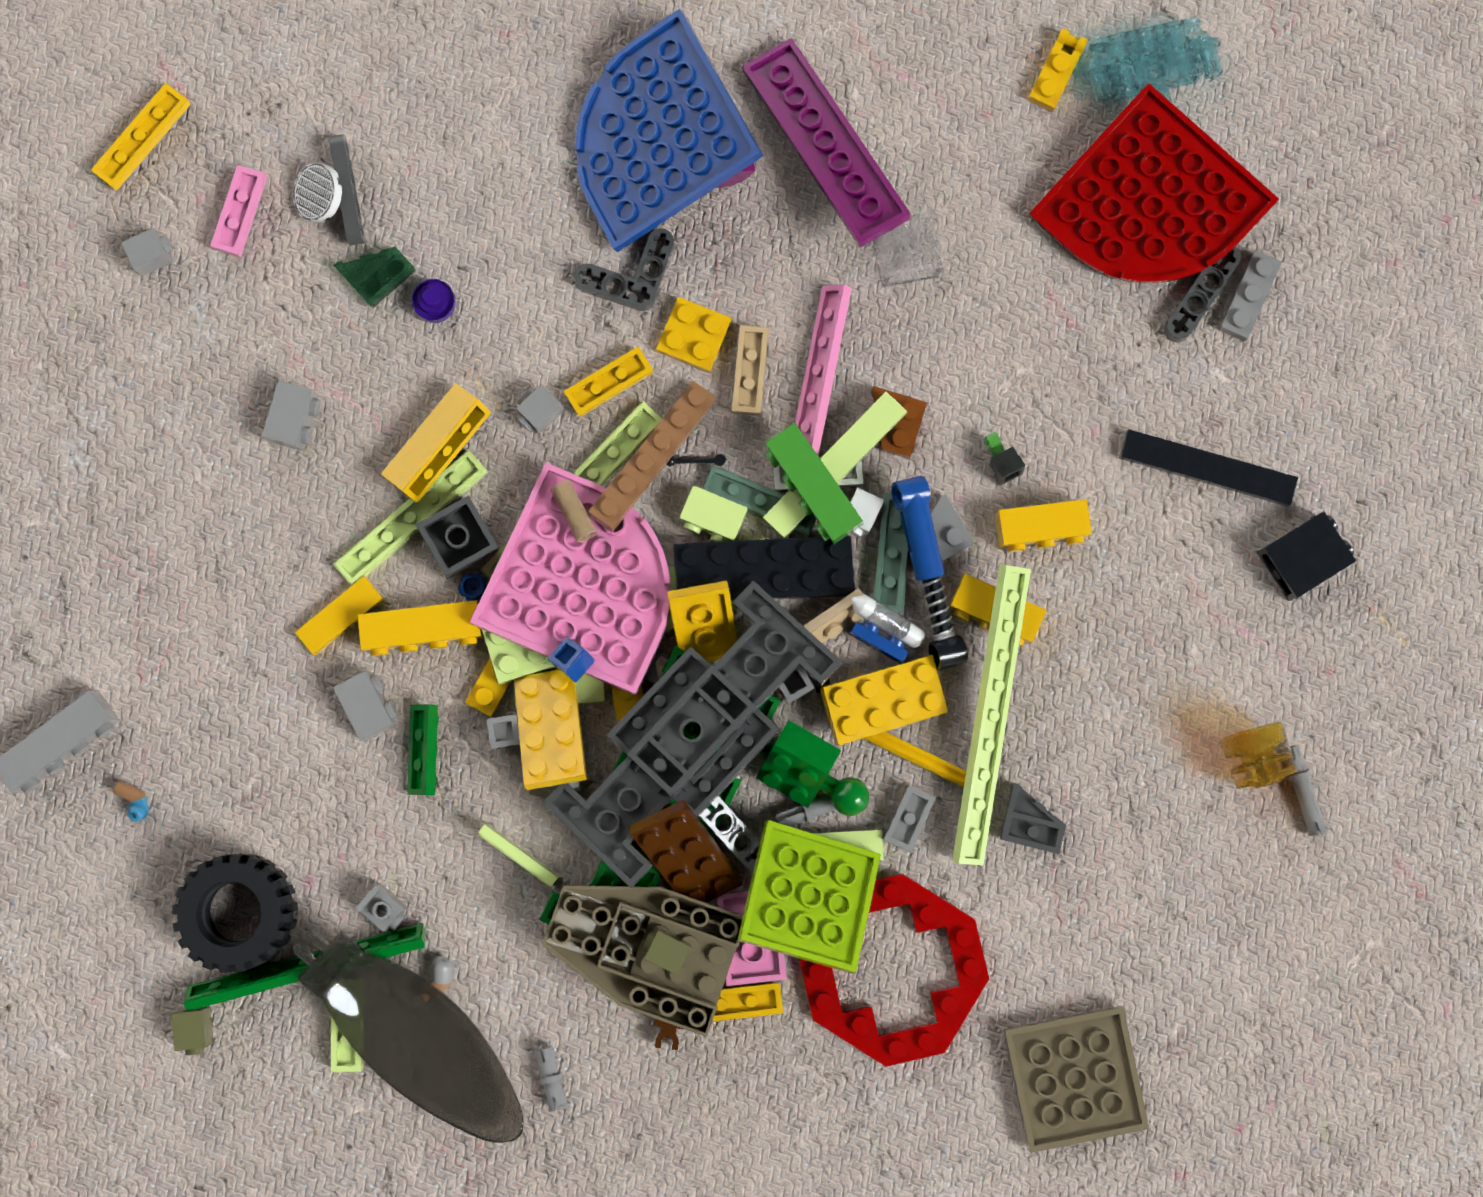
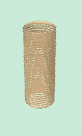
(568, 503)

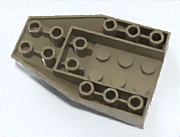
(602, 939)

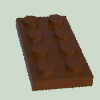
(685, 853)

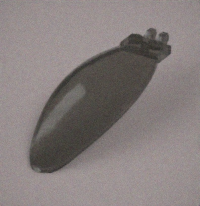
(414, 1038)

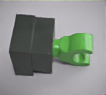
(1005, 464)

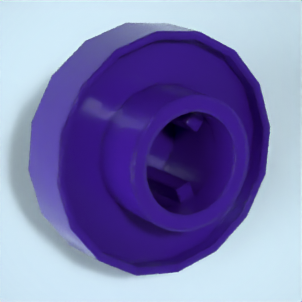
(433, 300)

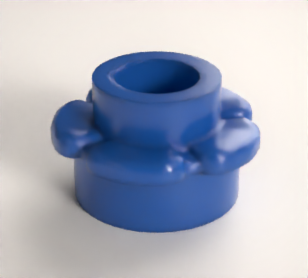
(465, 586)

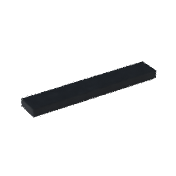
(1208, 467)

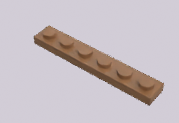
(652, 456)

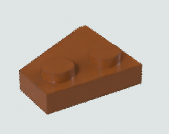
(902, 436)

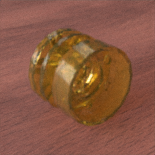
(1259, 755)

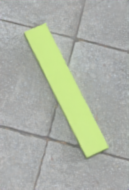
(841, 458)
(401, 524)

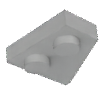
(949, 529)

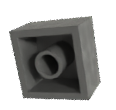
(457, 537)

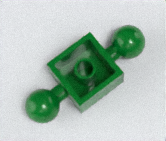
(801, 766)

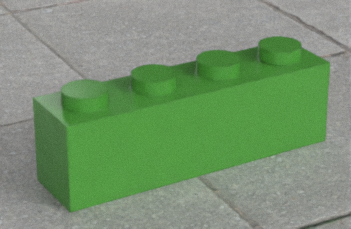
(814, 484)

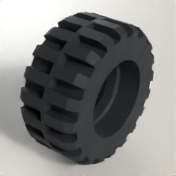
(195, 912)

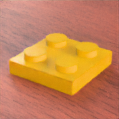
(694, 334)

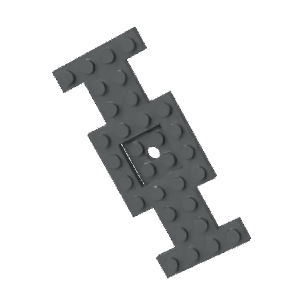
(660, 756)

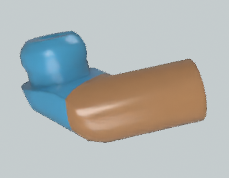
(136, 798)

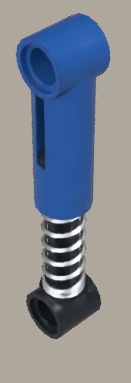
(912, 500)

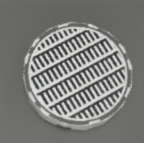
(317, 192)

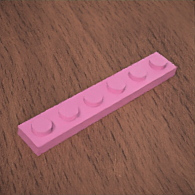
(822, 362)

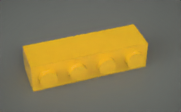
(436, 442)
(418, 627)

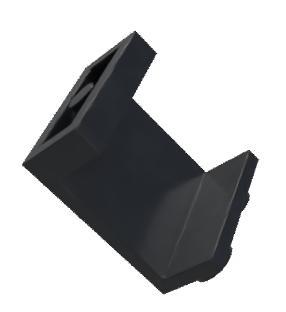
(1307, 556)

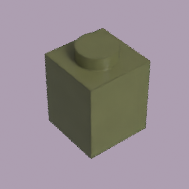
(666, 951)
(192, 1030)

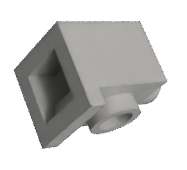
(382, 896)

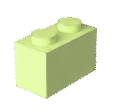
(712, 515)

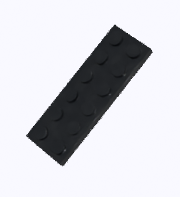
(779, 566)

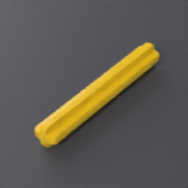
(919, 757)

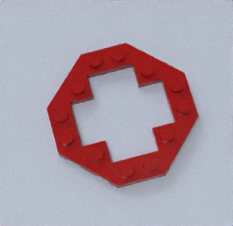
(949, 1004)

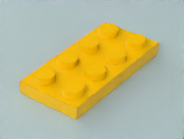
(883, 700)
(549, 730)

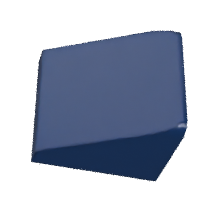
(571, 659)

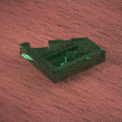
(376, 274)

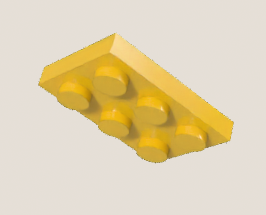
(703, 619)

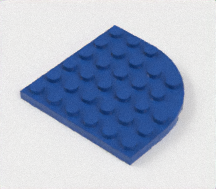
(657, 132)

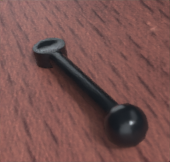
(719, 460)

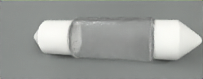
(888, 620)

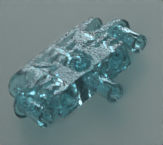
(1163, 48)

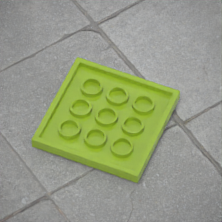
(809, 897)

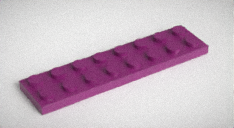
(826, 143)

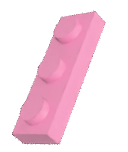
(239, 211)

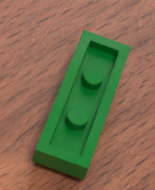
(422, 749)

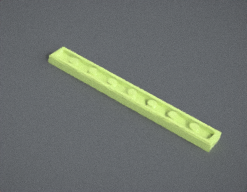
(608, 456)

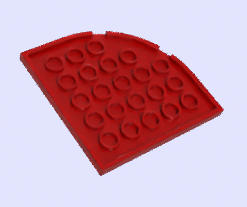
(1153, 197)

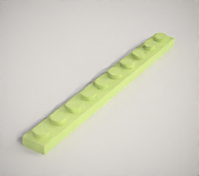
(991, 715)

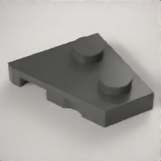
(1030, 823)

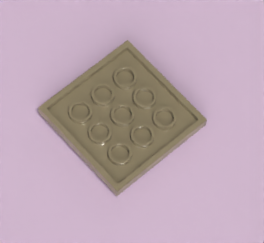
(1076, 1079)

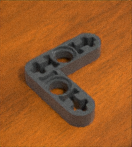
(639, 282)

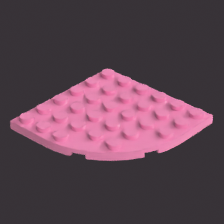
(595, 591)

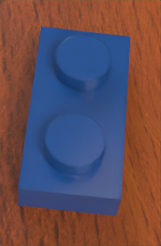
(889, 647)

